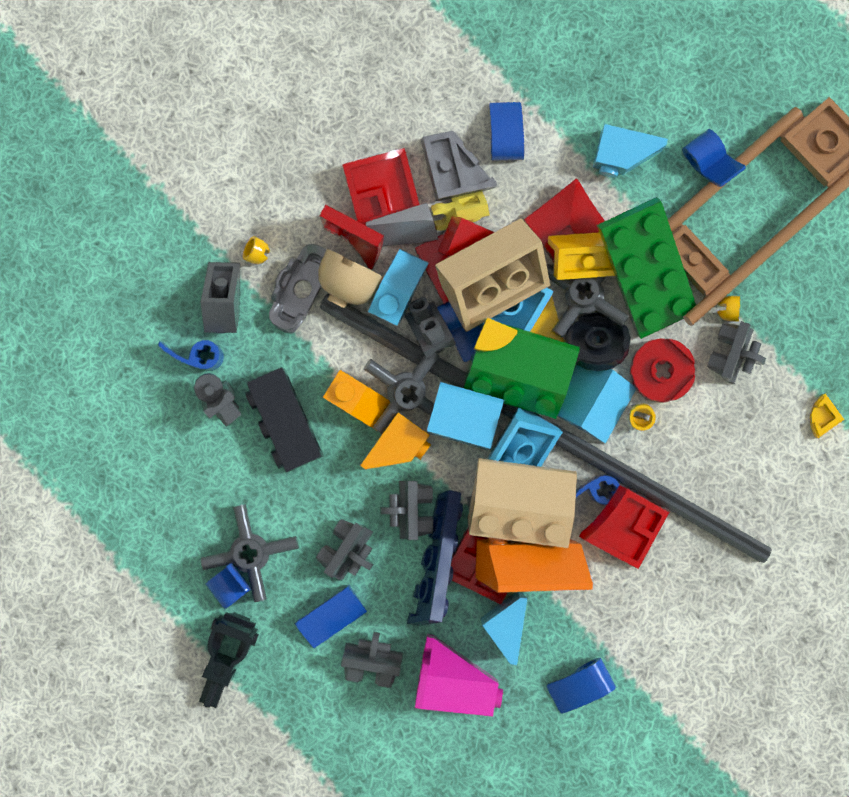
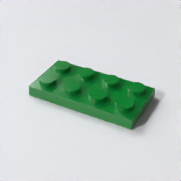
(647, 267)

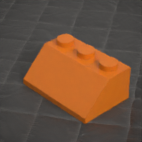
(531, 566)

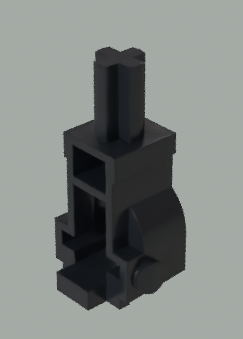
(222, 667)

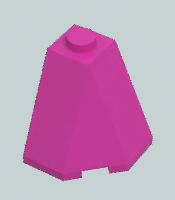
(454, 683)

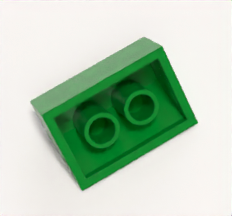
(525, 373)

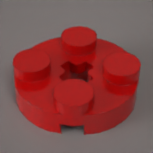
(681, 370)

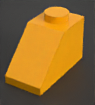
(356, 398)
(398, 444)

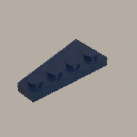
(437, 560)

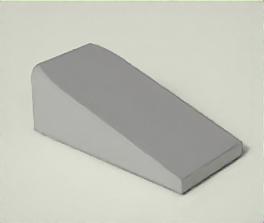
(406, 226)

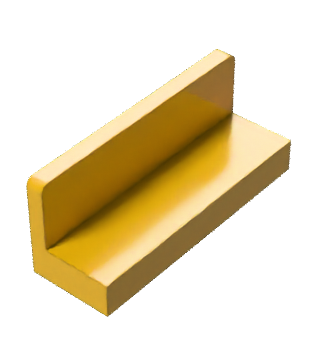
(580, 256)

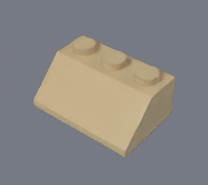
(494, 274)
(523, 503)

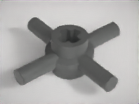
(585, 306)
(394, 386)
(256, 542)

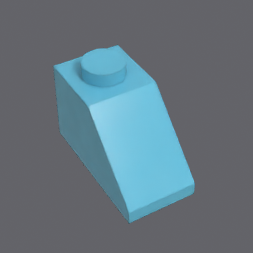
(624, 149)
(398, 287)

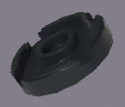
(599, 329)

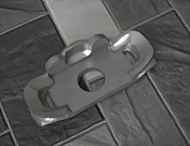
(288, 309)

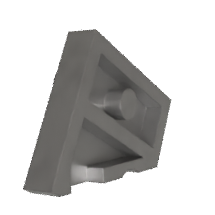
(452, 167)

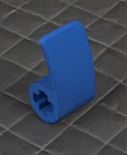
(506, 131)
(710, 158)
(464, 340)
(194, 358)
(593, 484)
(228, 586)
(582, 687)

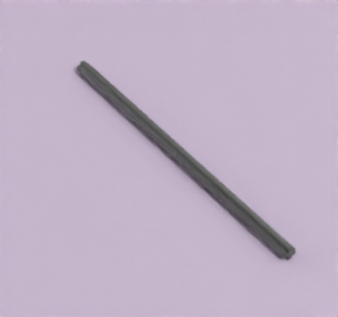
(566, 441)

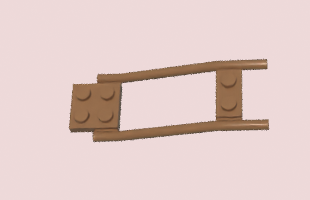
(821, 146)

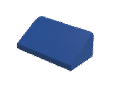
(330, 616)

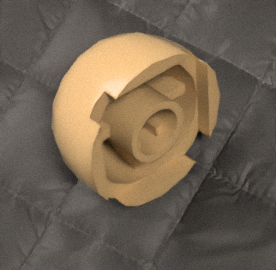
(347, 280)

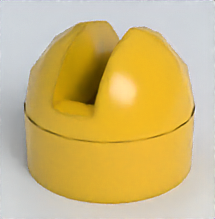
(255, 250)
(732, 308)
(640, 423)

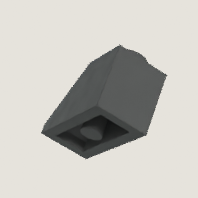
(221, 297)

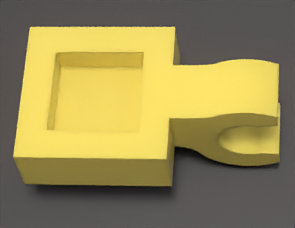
(468, 206)

